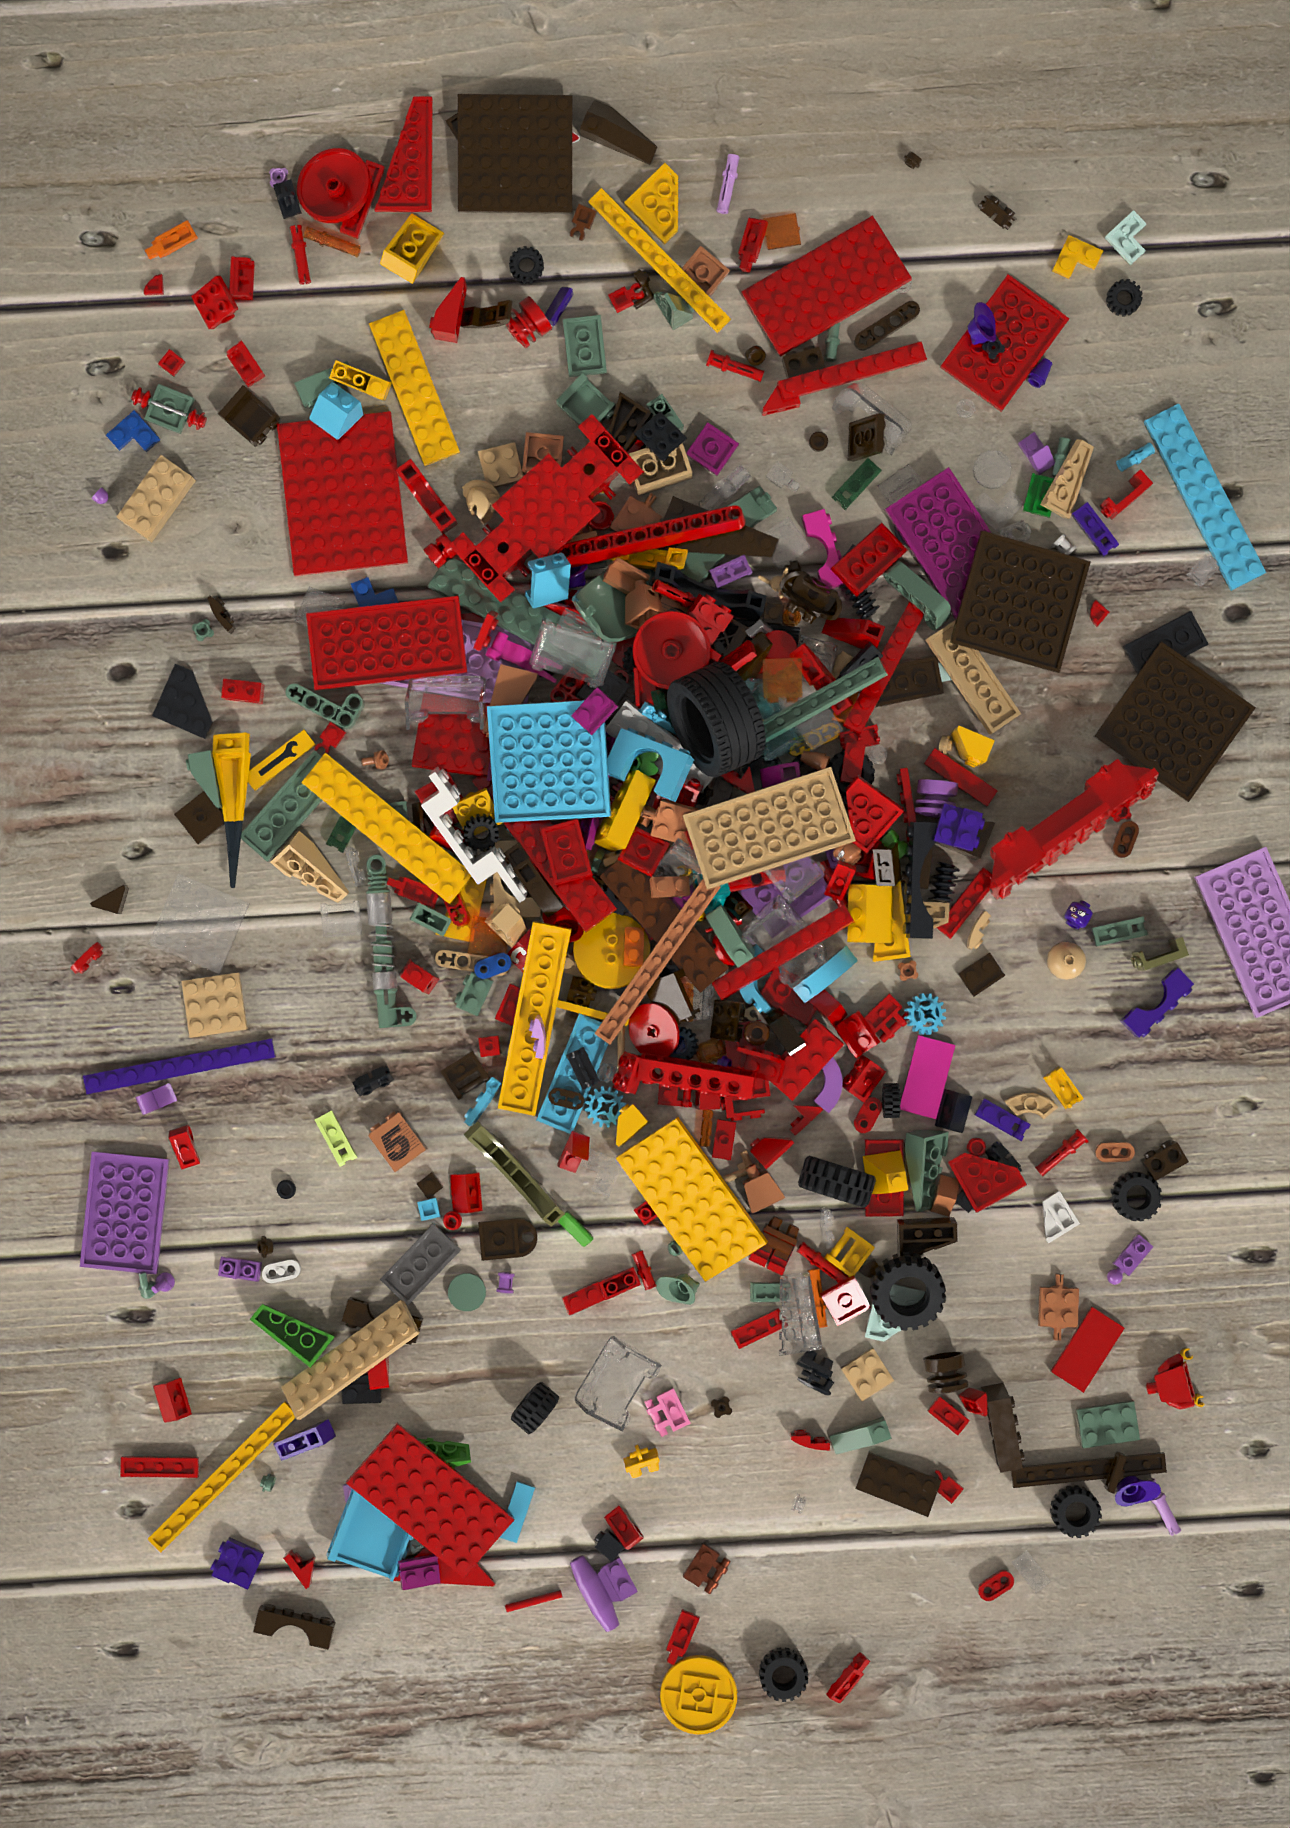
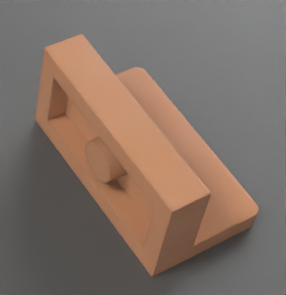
(623, 576)

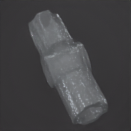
(725, 489)

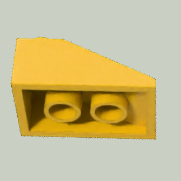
(411, 248)

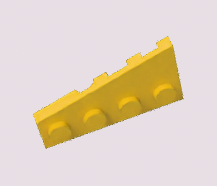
(899, 943)

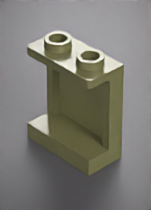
(1178, 951)

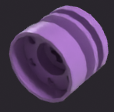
(936, 794)

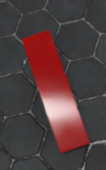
(817, 674)

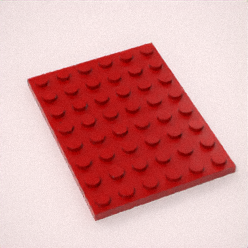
(342, 496)

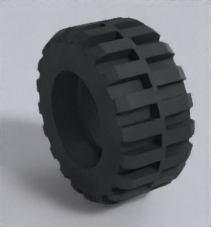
(836, 1181)
(914, 1314)

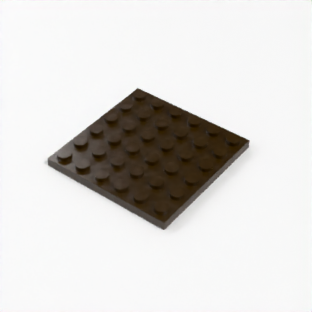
(514, 153)
(1020, 601)
(1174, 721)

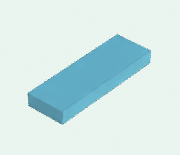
(518, 1509)

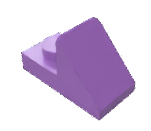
(1037, 453)

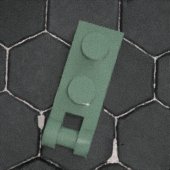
(1118, 931)

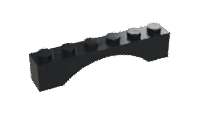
(741, 602)
(918, 921)

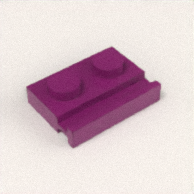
(594, 711)
(419, 1572)

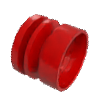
(527, 322)

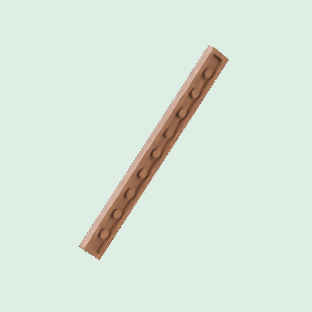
(656, 962)

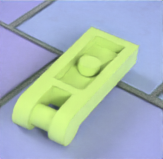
(335, 1137)

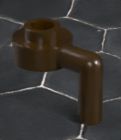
(643, 279)

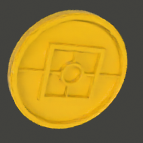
(601, 953)
(698, 1694)

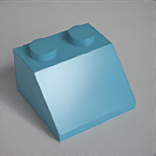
(336, 410)

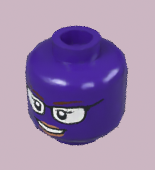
(1078, 914)

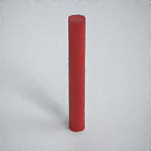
(533, 1601)

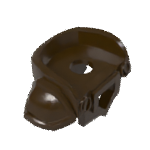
(796, 587)

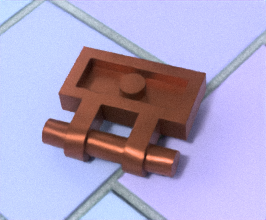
(701, 1565)

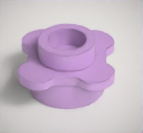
(274, 173)

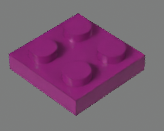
(712, 449)

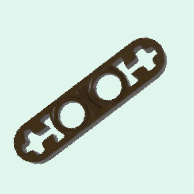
(886, 325)

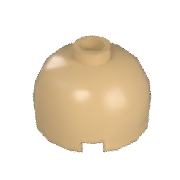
(1066, 960)

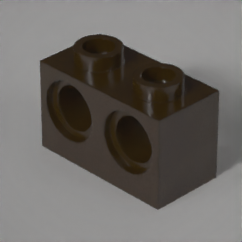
(801, 359)
(1166, 1165)

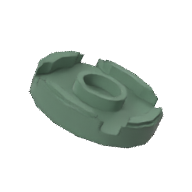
(467, 1292)

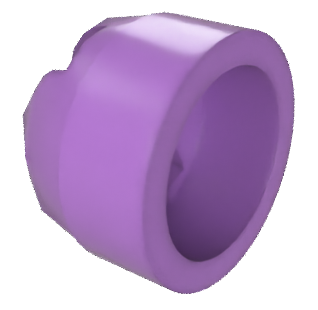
(100, 496)

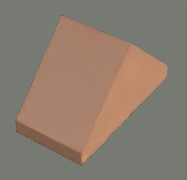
(945, 1195)

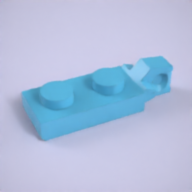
(658, 717)
(482, 1101)

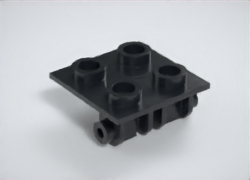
(660, 436)

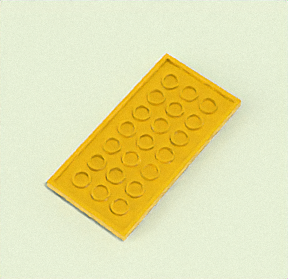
(691, 1199)

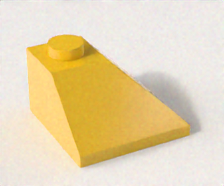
(629, 1123)
(888, 1172)

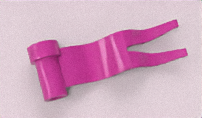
(513, 653)

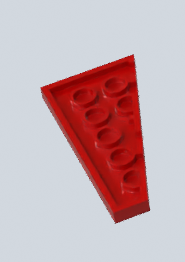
(410, 171)

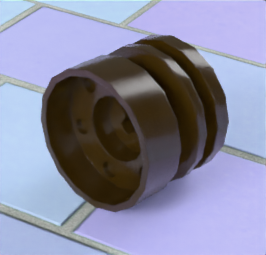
(945, 1368)

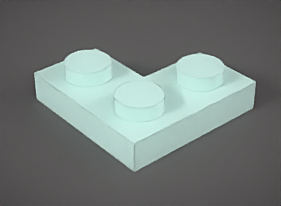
(1122, 237)

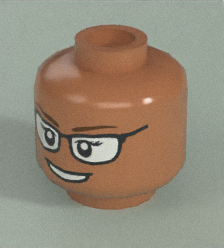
(847, 853)

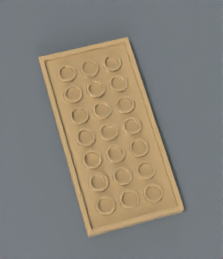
(769, 828)

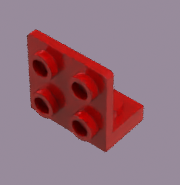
(766, 1063)
(626, 1077)

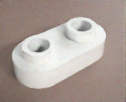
(282, 1271)

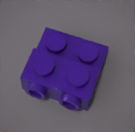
(959, 827)
(236, 1563)

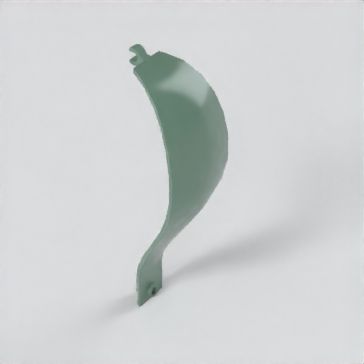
(605, 606)

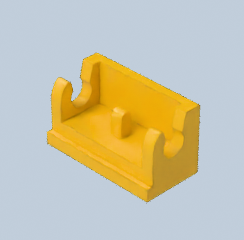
(1063, 1087)

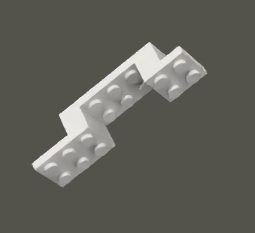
(481, 866)

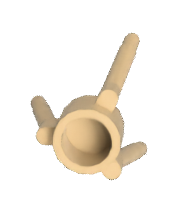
(775, 582)

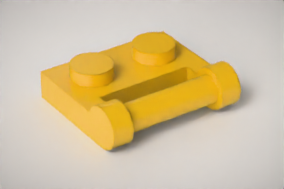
(854, 1256)

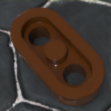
(1125, 840)

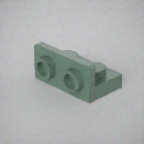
(474, 994)

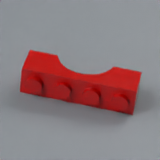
(426, 496)

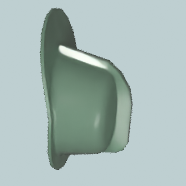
(678, 1288)

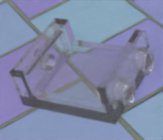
(679, 862)

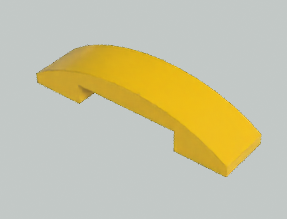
(648, 559)

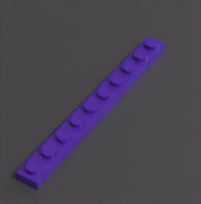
(179, 1066)

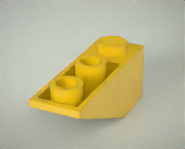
(360, 380)

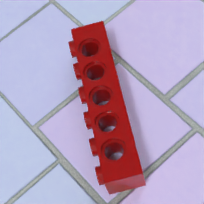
(706, 1071)

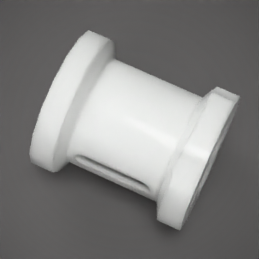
(1063, 545)

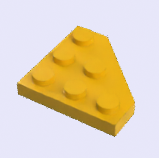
(657, 203)

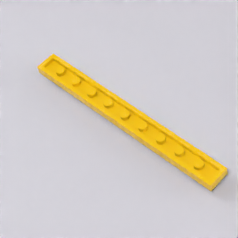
(659, 260)
(222, 1476)

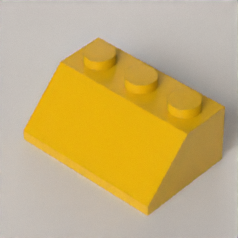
(971, 746)
(871, 912)

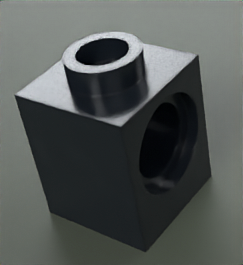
(608, 1544)

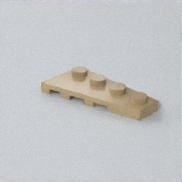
(1067, 483)

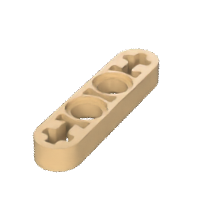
(472, 960)

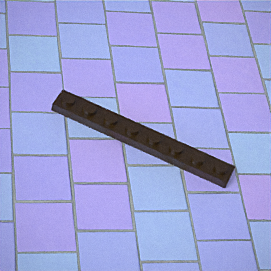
(1086, 1470)

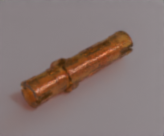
(324, 238)

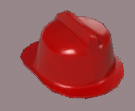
(565, 919)

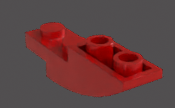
(601, 1290)

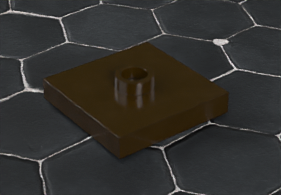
(200, 817)

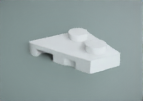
(1057, 1216)

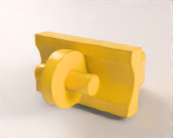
(640, 1459)

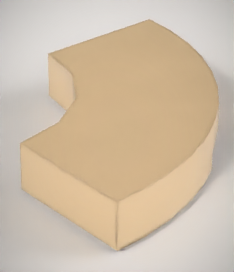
(1032, 1103)

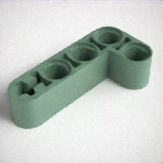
(918, 592)
(322, 703)

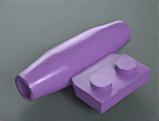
(603, 1588)

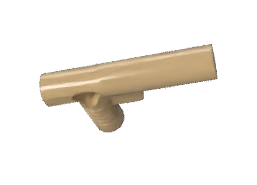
(741, 1168)

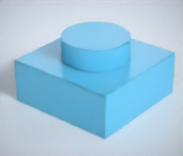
(428, 1209)

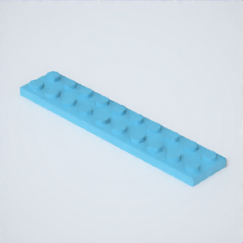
(1204, 497)

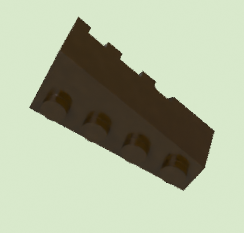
(1003, 1428)

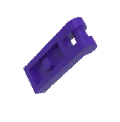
(1095, 529)
(1001, 1119)

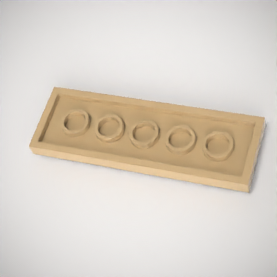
(974, 680)

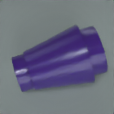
(1039, 374)

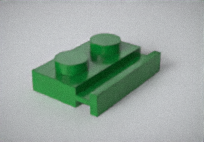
(1036, 492)

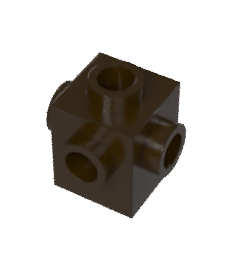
(581, 992)

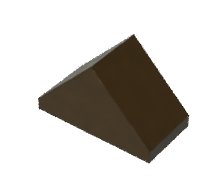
(112, 901)

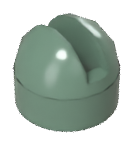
(672, 1251)

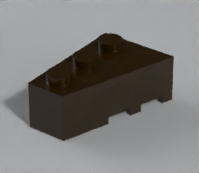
(627, 420)
(925, 1234)

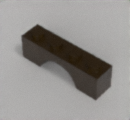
(358, 1314)
(317, 1629)

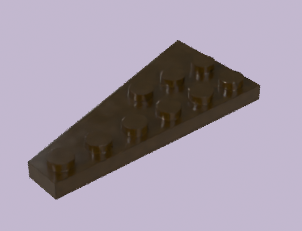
(739, 542)

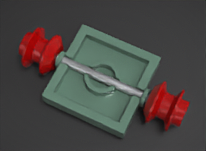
(169, 408)

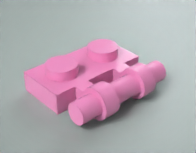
(673, 1410)

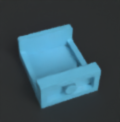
(548, 580)

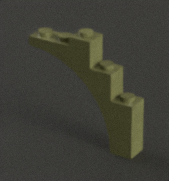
(515, 1172)

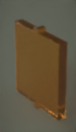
(782, 231)

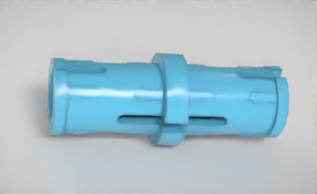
(1135, 457)

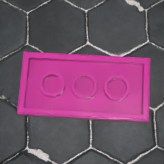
(926, 1077)

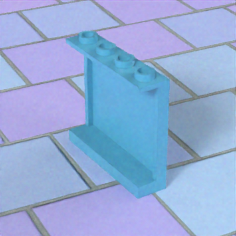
(368, 1539)

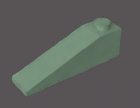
(674, 309)
(923, 1157)

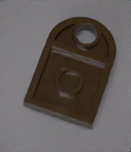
(504, 1238)

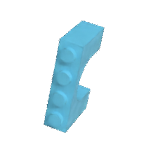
(631, 745)

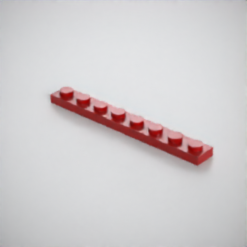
(852, 371)
(891, 657)
(783, 952)

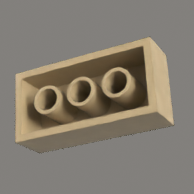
(156, 498)

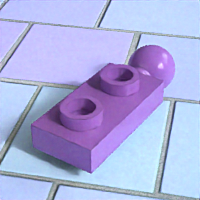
(1129, 1259)

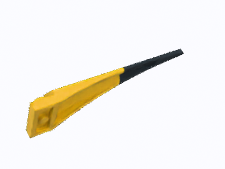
(232, 770)

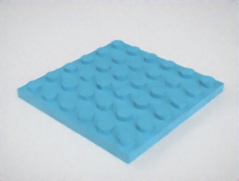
(546, 763)

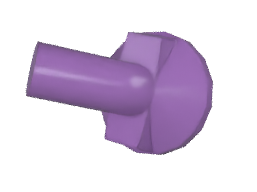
(164, 1282)

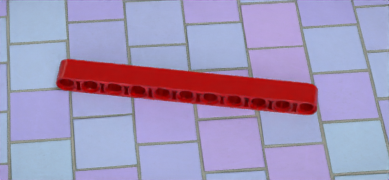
(650, 534)

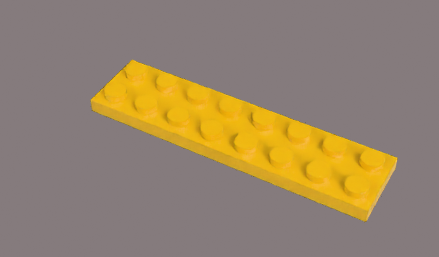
(414, 387)

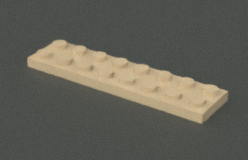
(350, 1360)

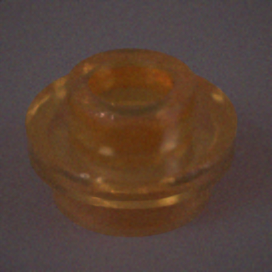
(796, 618)

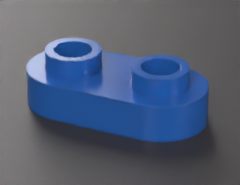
(493, 966)

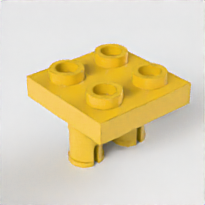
(475, 803)

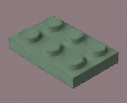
(584, 345)
(1108, 1424)

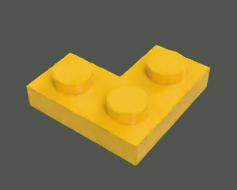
(1073, 252)

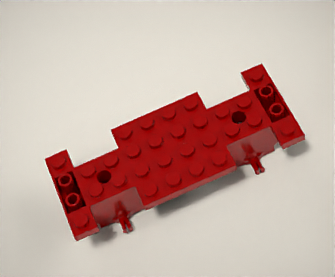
(547, 508)
(1103, 798)

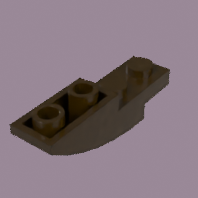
(533, 880)

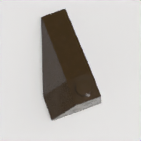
(612, 130)

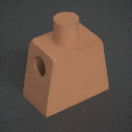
(641, 604)
(760, 1189)

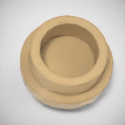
(946, 744)

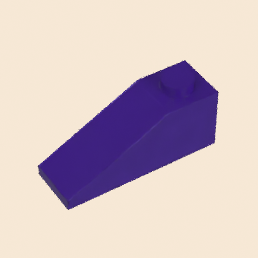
(305, 1440)

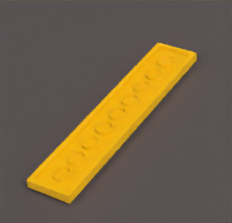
(387, 828)
(537, 997)

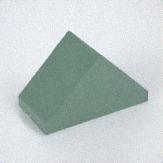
(430, 919)

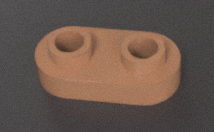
(1114, 1152)

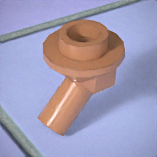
(380, 760)

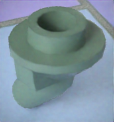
(145, 1286)

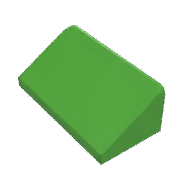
(576, 1229)

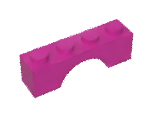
(817, 526)

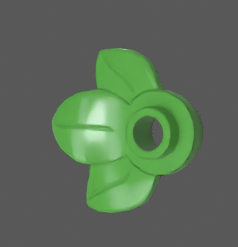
(646, 763)

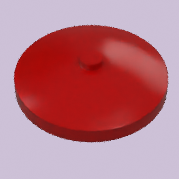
(334, 185)
(670, 647)

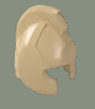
(480, 498)

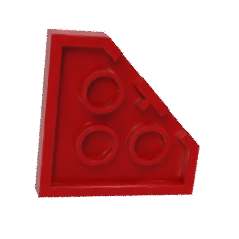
(869, 813)
(985, 1179)

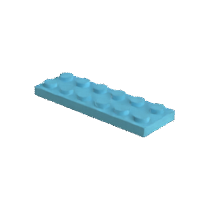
(581, 1036)

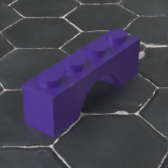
(1174, 986)

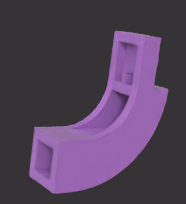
(832, 1087)

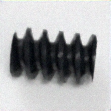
(863, 603)
(944, 882)

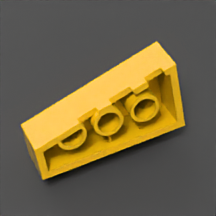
(625, 811)

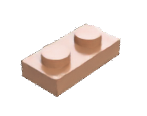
(669, 886)

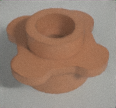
(911, 966)

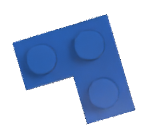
(133, 428)
(366, 596)

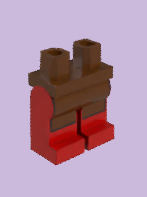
(781, 1243)

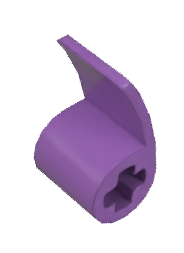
(156, 1099)

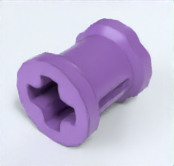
(505, 1282)

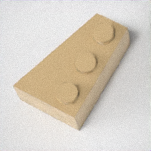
(507, 923)

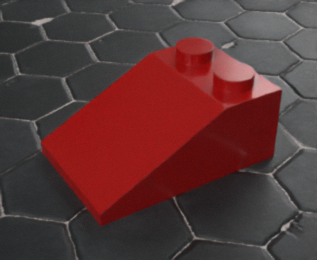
(448, 316)

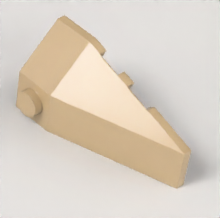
(304, 861)

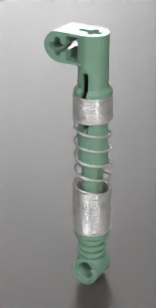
(379, 915)

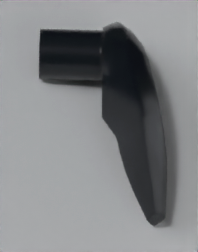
(818, 1387)

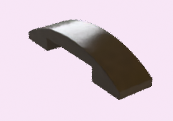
(487, 317)

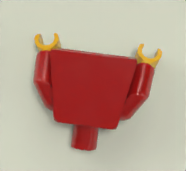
(1174, 1383)

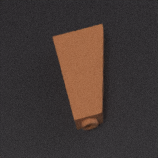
(511, 688)

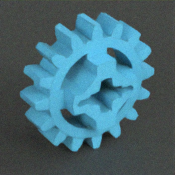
(932, 1016)
(600, 1098)

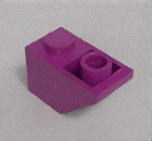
(779, 773)

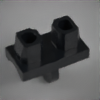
(287, 199)
(822, 1370)

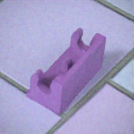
(730, 571)

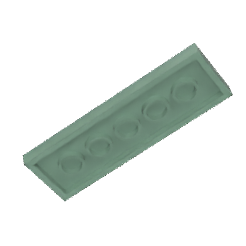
(283, 813)

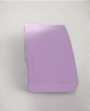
(538, 1031)

